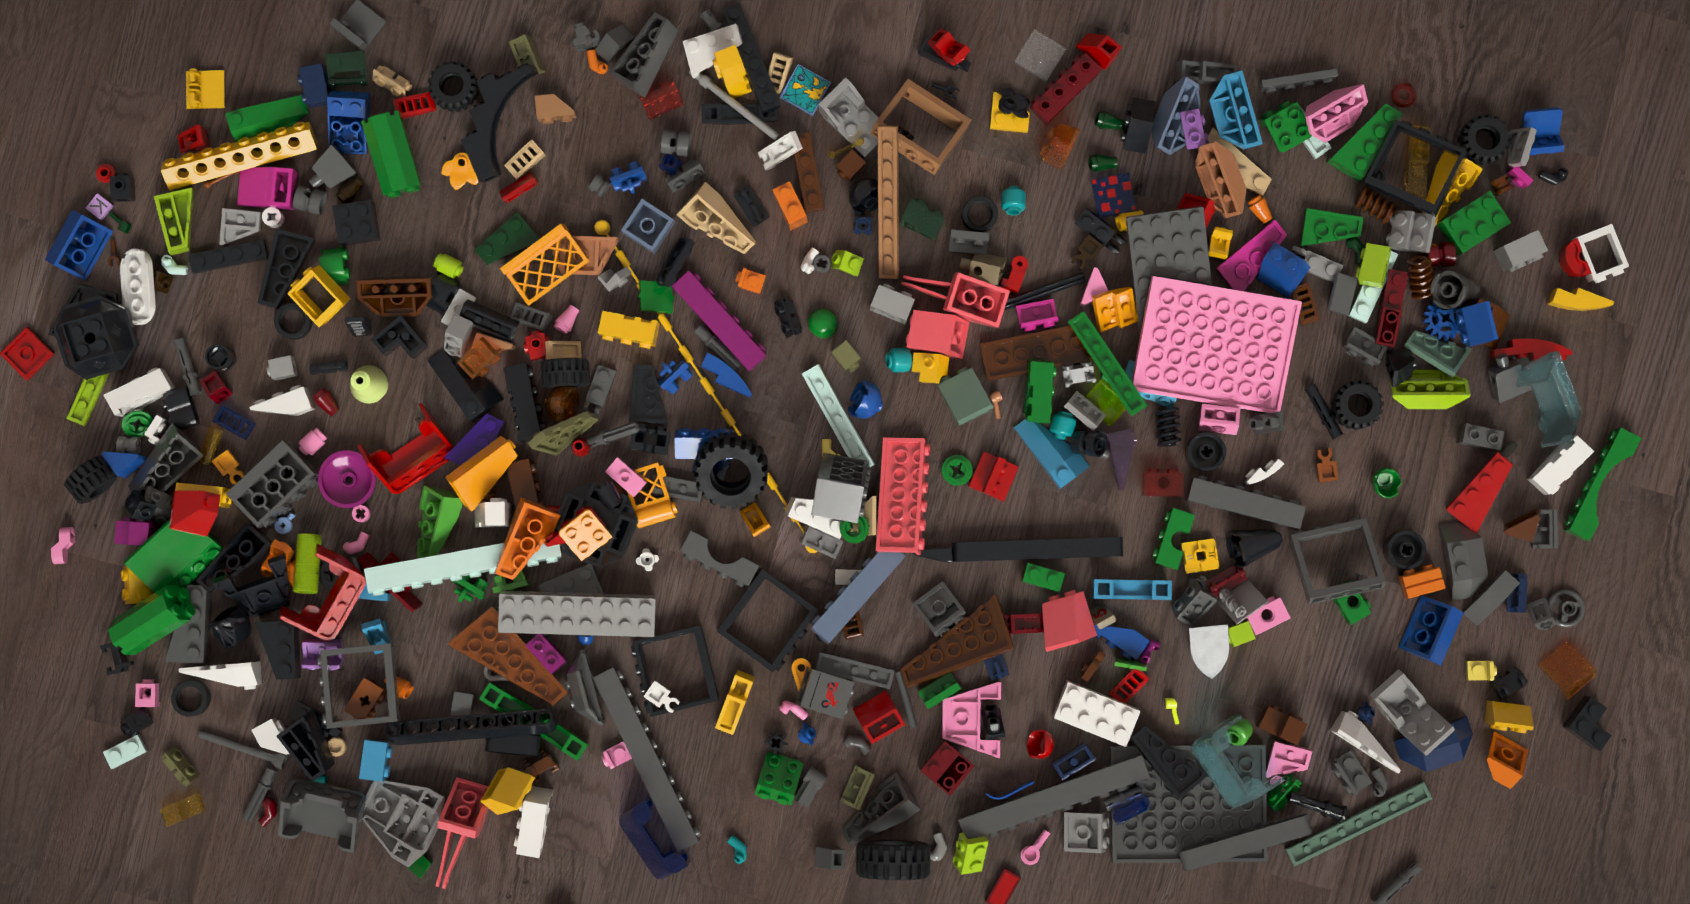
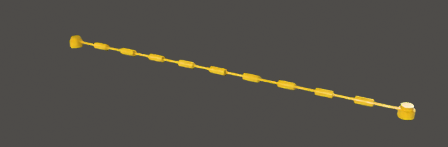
(603, 228)

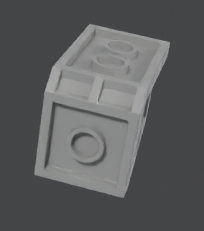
(850, 116)
(1410, 713)

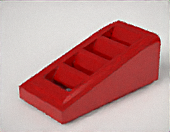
(406, 100)
(1139, 685)

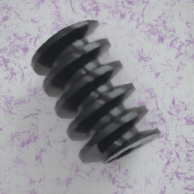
(1167, 427)

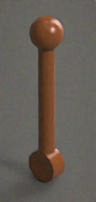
(207, 184)

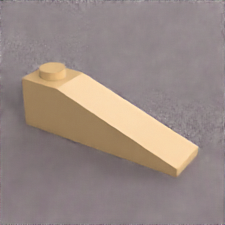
(713, 215)

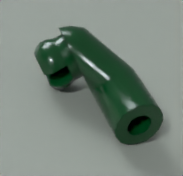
(1357, 246)

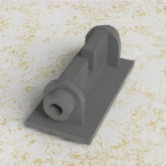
(692, 171)

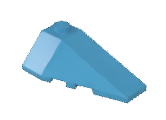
(1052, 453)

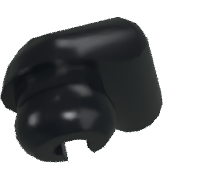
(1554, 178)

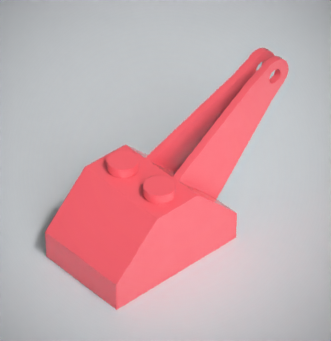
(967, 298)
(461, 815)

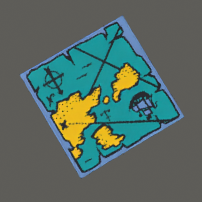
(805, 90)

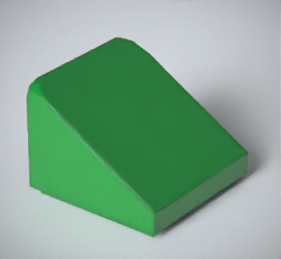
(420, 866)

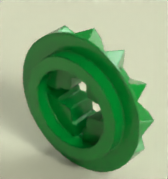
(129, 427)
(966, 469)
(854, 537)

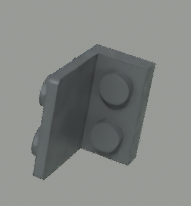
(359, 25)

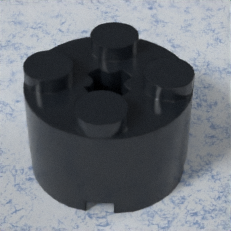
(1216, 454)
(1414, 554)

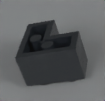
(1139, 125)
(399, 334)
(1583, 723)

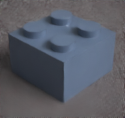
(648, 226)

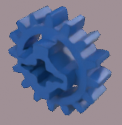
(1449, 324)

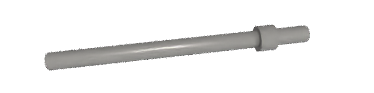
(706, 82)

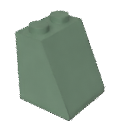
(964, 396)

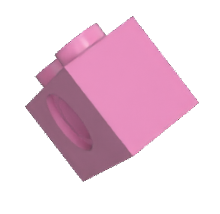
(1219, 419)
(1277, 615)

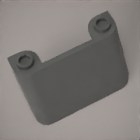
(322, 811)

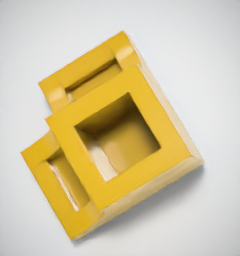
(930, 366)

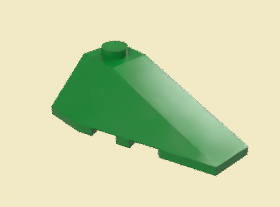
(265, 117)

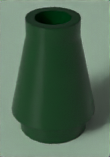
(1108, 121)
(1101, 162)

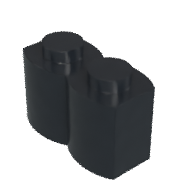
(181, 408)

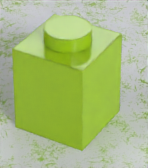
(1240, 633)

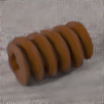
(1375, 205)
(1420, 275)

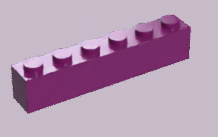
(719, 321)

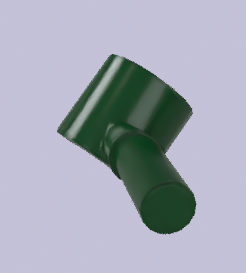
(123, 226)

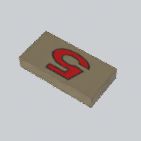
(1102, 616)

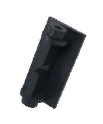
(751, 205)
(784, 308)

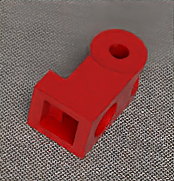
(1018, 269)

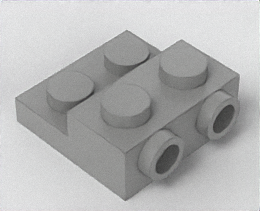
(1411, 231)
(1085, 832)

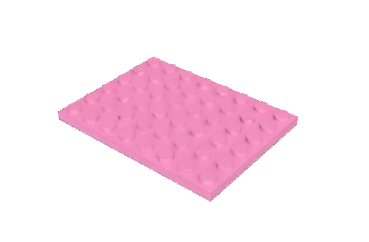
(1215, 345)

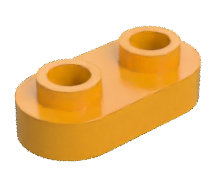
(799, 675)

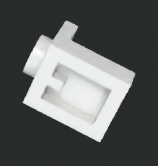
(157, 427)

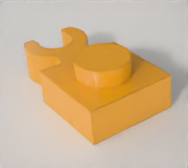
(227, 464)

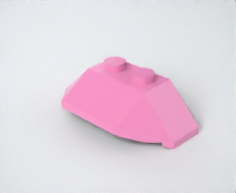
(1335, 112)

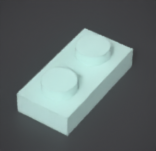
(125, 751)

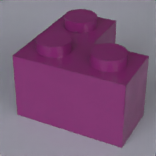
(133, 532)

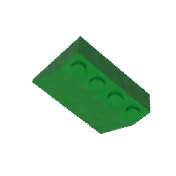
(173, 557)

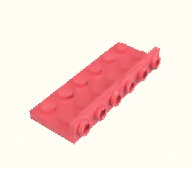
(902, 495)

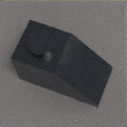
(1399, 366)

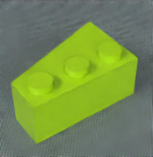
(175, 216)

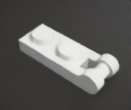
(780, 150)

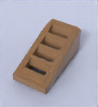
(494, 342)

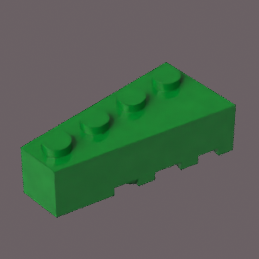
(1363, 147)

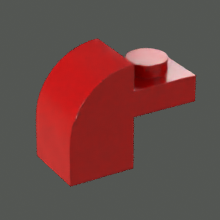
(948, 48)

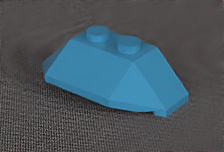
(1234, 112)

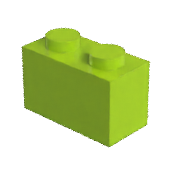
(1374, 265)

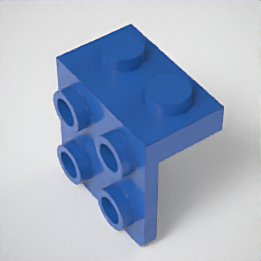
(1548, 125)

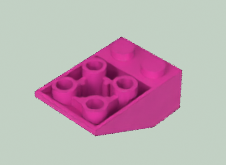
(267, 187)

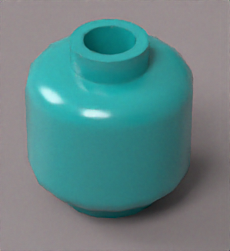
(1013, 200)
(899, 359)
(1062, 425)

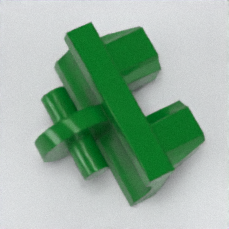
(477, 590)

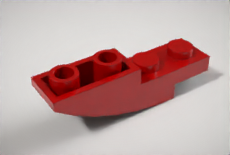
(1533, 347)

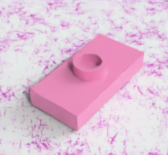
(626, 477)

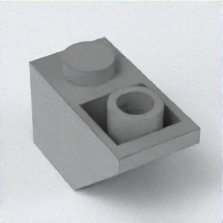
(457, 336)

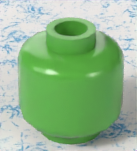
(1240, 732)

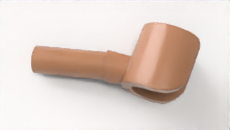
(996, 397)

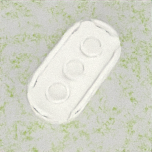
(138, 285)

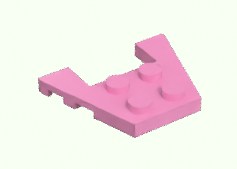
(962, 719)

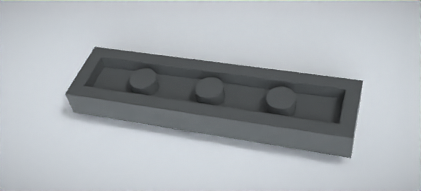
(1291, 82)
(855, 670)

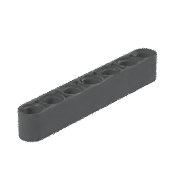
(1245, 842)

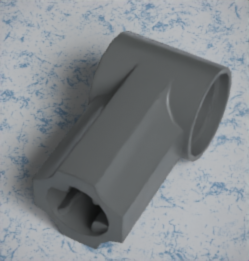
(812, 783)

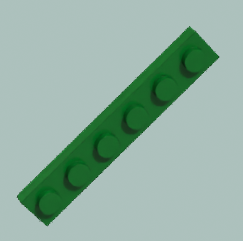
(1107, 364)

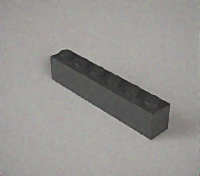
(1245, 503)

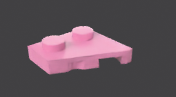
(1287, 758)

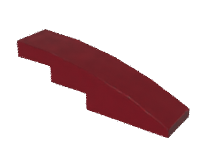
(1025, 623)

